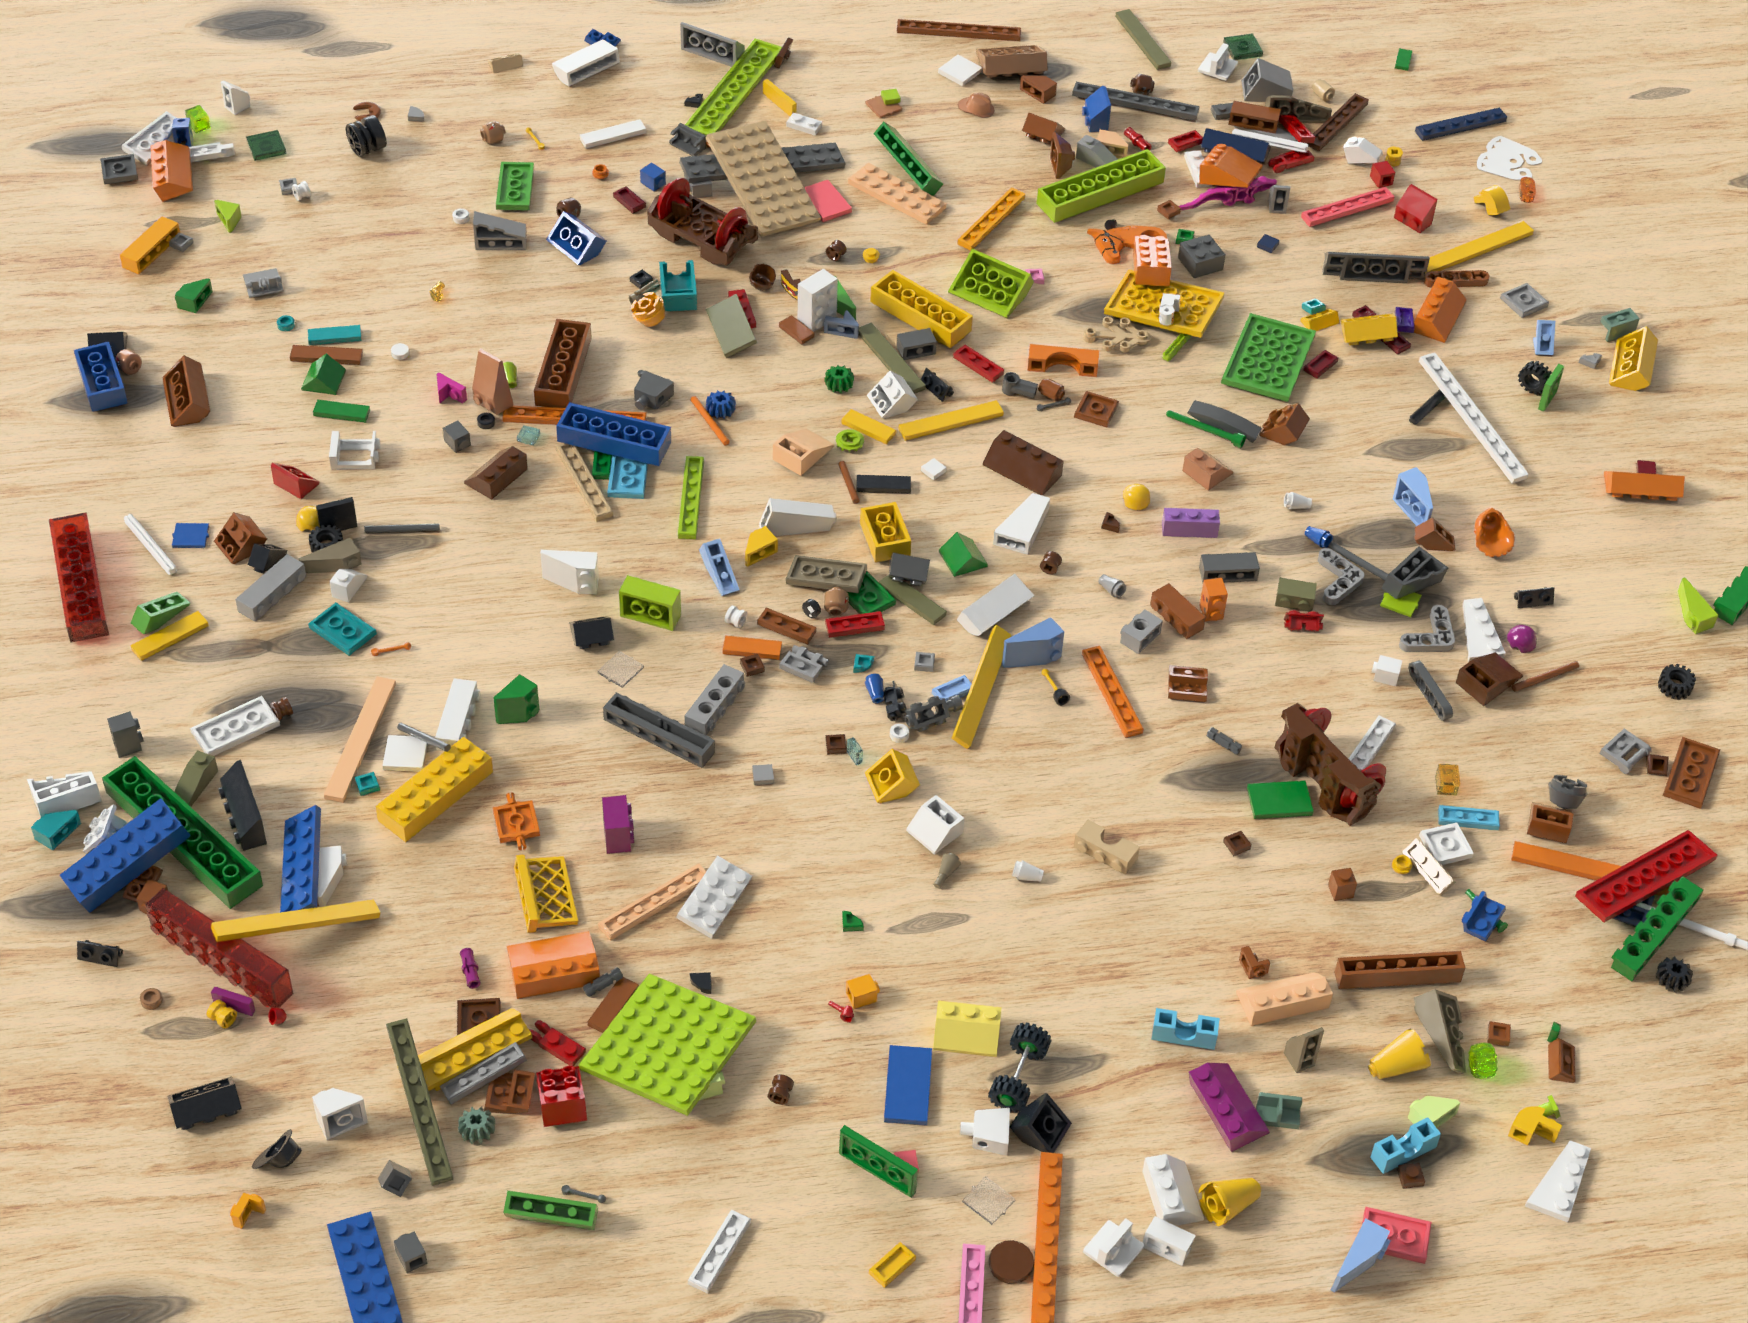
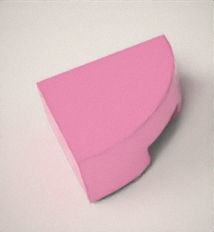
(1037, 275)

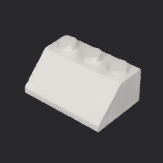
(1171, 1190)

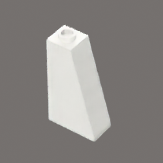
(797, 517)
(1023, 525)

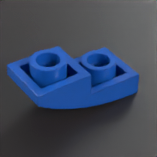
(595, 36)

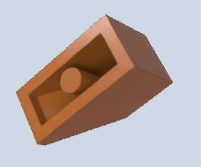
(1038, 87)
(1434, 536)

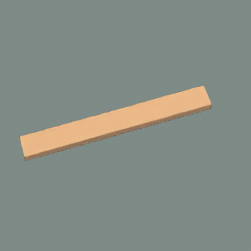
(359, 739)

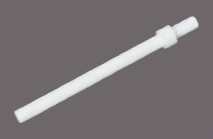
(1729, 939)

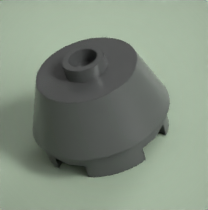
(1567, 792)

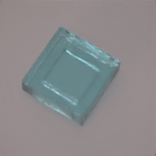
(528, 435)
(854, 751)

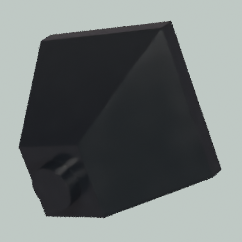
(1041, 1124)

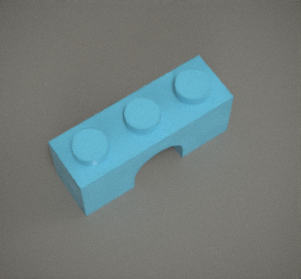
(1170, 1029)
(1418, 1140)

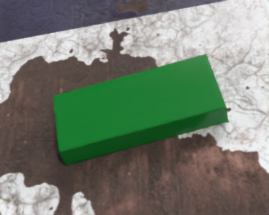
(1403, 59)

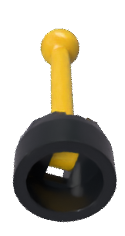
(1060, 696)

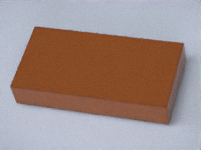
(796, 329)

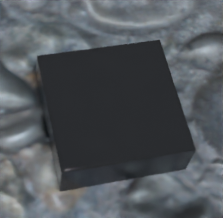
(641, 279)

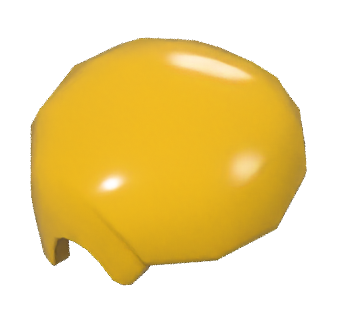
(1136, 496)
(307, 518)

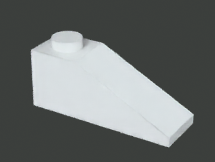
(330, 872)

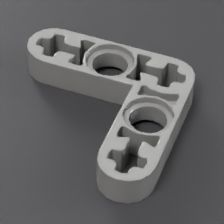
(1329, 560)
(1435, 638)

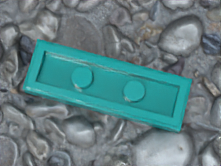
(334, 334)

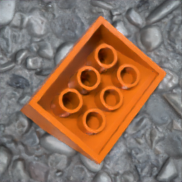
(1228, 168)
(553, 964)

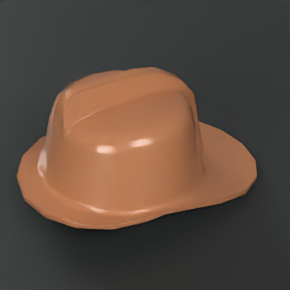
(977, 104)

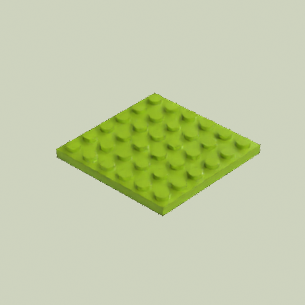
(667, 1044)

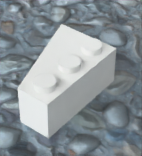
(64, 793)

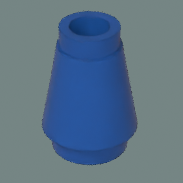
(1319, 536)
(874, 685)

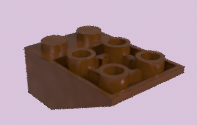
(1487, 677)

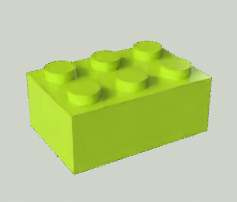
(650, 603)

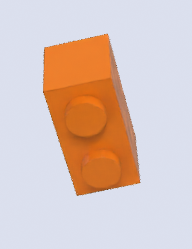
(1213, 599)

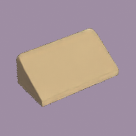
(505, 62)

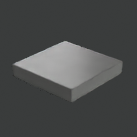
(1524, 300)

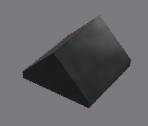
(117, 340)

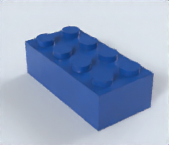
(100, 376)

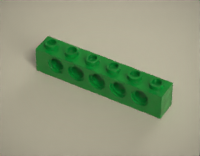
(1629, 965)

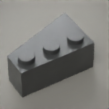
(1414, 573)

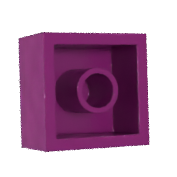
(617, 824)

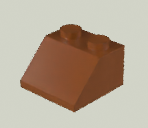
(1041, 128)

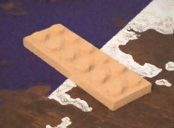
(897, 193)

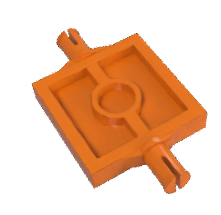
(516, 821)

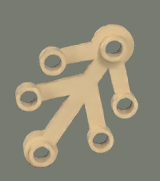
(1118, 335)

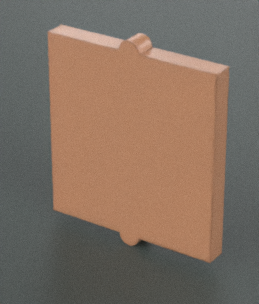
(880, 109)

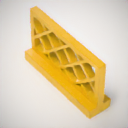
(528, 890)

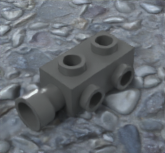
(927, 716)

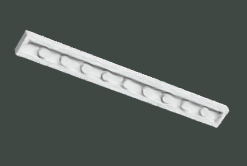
(1473, 418)

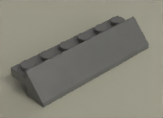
(1375, 267)

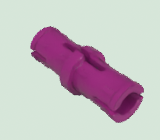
(470, 968)

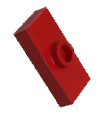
(1185, 140)

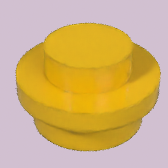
(871, 255)
(1402, 864)

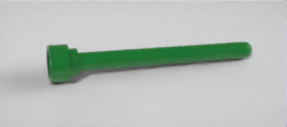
(1237, 439)

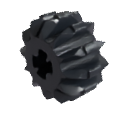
(1674, 974)

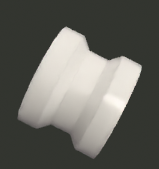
(301, 190)
(735, 616)

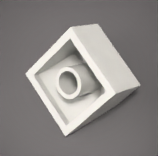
(339, 1111)

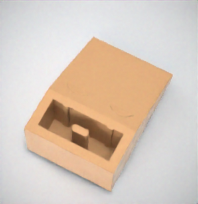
(800, 450)

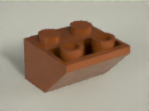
(1285, 424)
(238, 537)
(1550, 822)

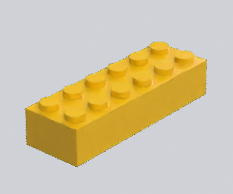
(921, 308)
(434, 789)

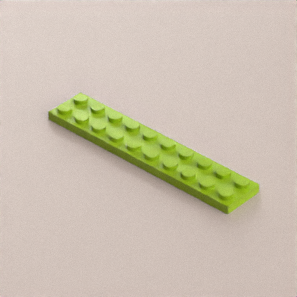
(734, 87)

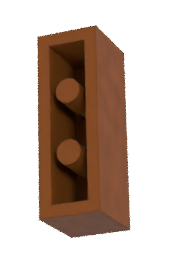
(1254, 117)
(1177, 611)

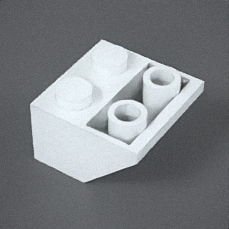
(892, 396)
(936, 824)

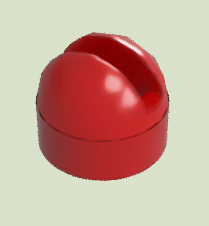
(277, 1016)

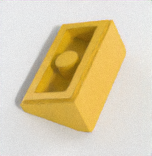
(1321, 320)

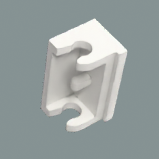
(1168, 1241)

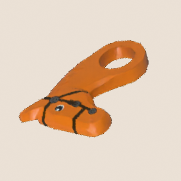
(1113, 240)

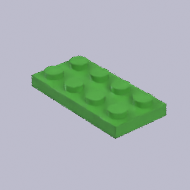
(515, 186)

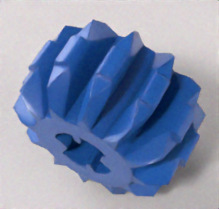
(720, 404)

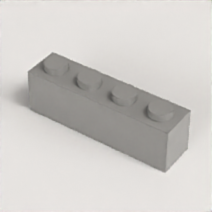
(270, 588)

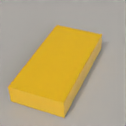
(892, 1264)

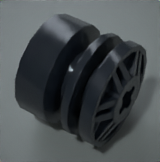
(366, 135)

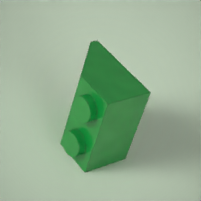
(517, 701)

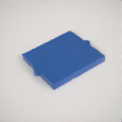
(190, 535)

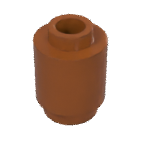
(1051, 389)

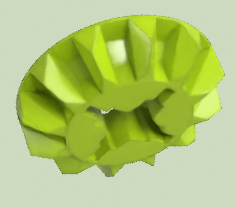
(851, 435)

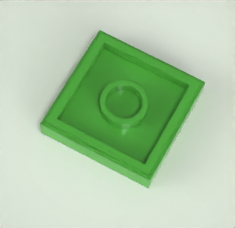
(1551, 387)

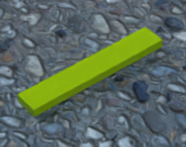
(690, 497)

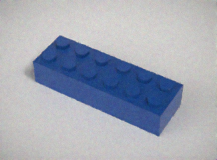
(614, 434)
(125, 855)

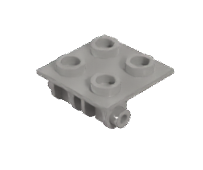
(263, 283)

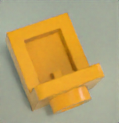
(244, 1207)

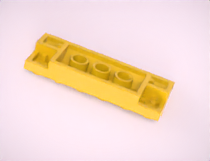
(472, 1047)

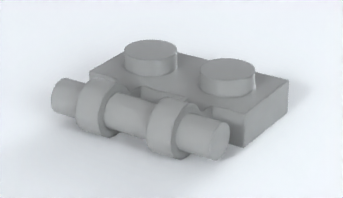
(800, 666)

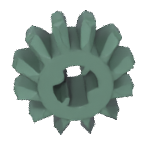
(476, 1125)

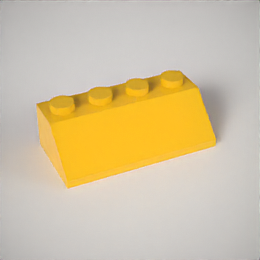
(1634, 360)

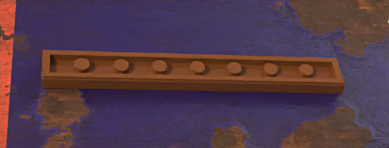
(958, 30)

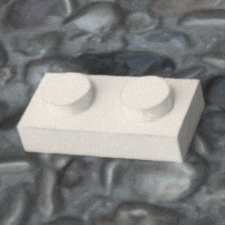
(804, 124)

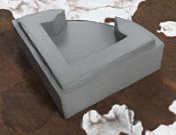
(415, 114)
(1590, 360)

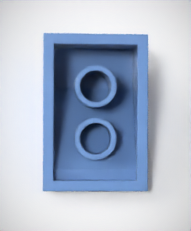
(1034, 645)

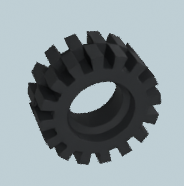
(1529, 382)
(322, 534)
(1677, 673)

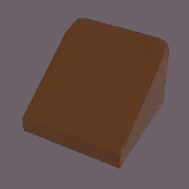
(1657, 764)

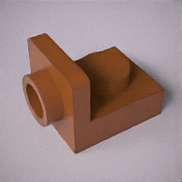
(1251, 965)

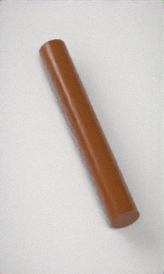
(849, 483)

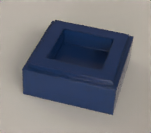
(1268, 243)

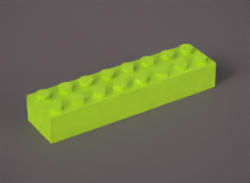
(1100, 185)

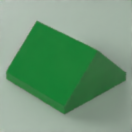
(324, 376)
(962, 555)

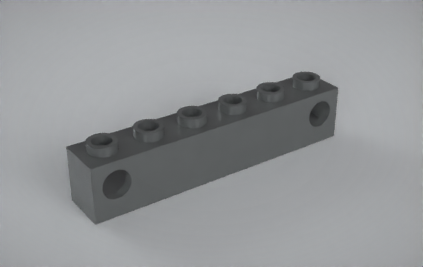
(659, 730)

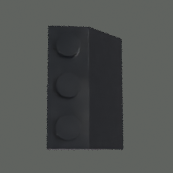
(204, 1103)

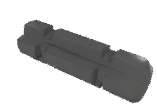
(1224, 740)
(603, 982)

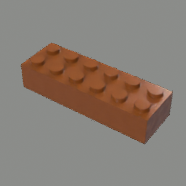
(562, 363)

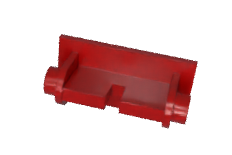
(1295, 619)

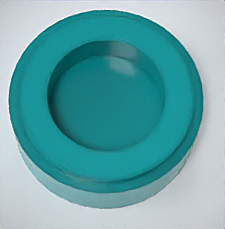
(285, 323)

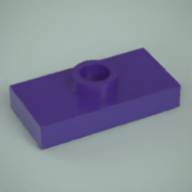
(1404, 319)

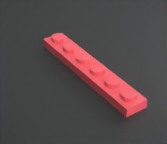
(1347, 206)

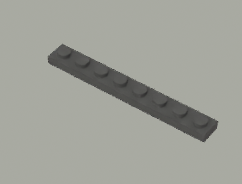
(1140, 101)

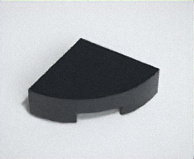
(694, 101)
(701, 981)

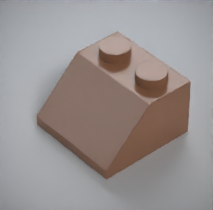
(1205, 468)

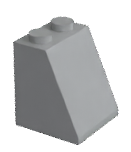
(1266, 80)

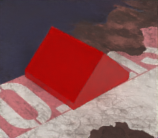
(293, 480)

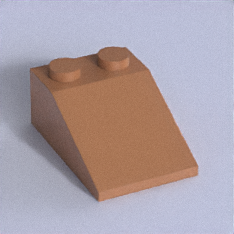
(491, 384)

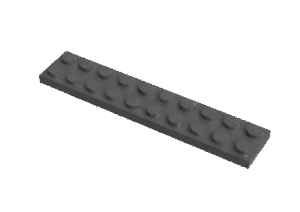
(802, 159)

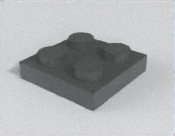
(119, 169)

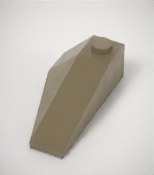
(1302, 110)
(1441, 1017)

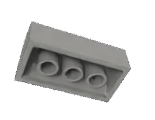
(710, 45)

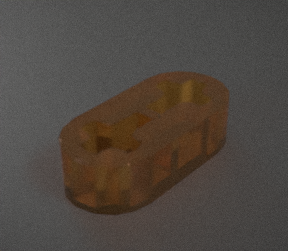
(1529, 189)

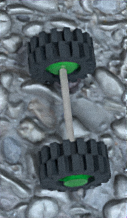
(1010, 1091)

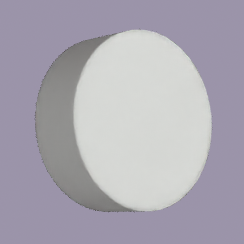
(461, 216)
(399, 351)
(899, 733)

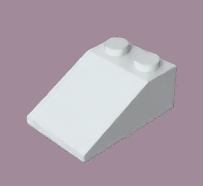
(571, 570)

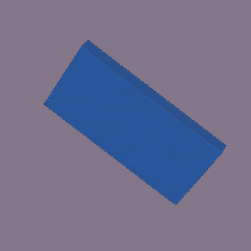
(908, 1085)

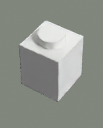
(1386, 670)

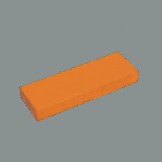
(749, 646)

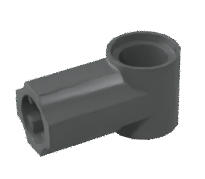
(1013, 384)

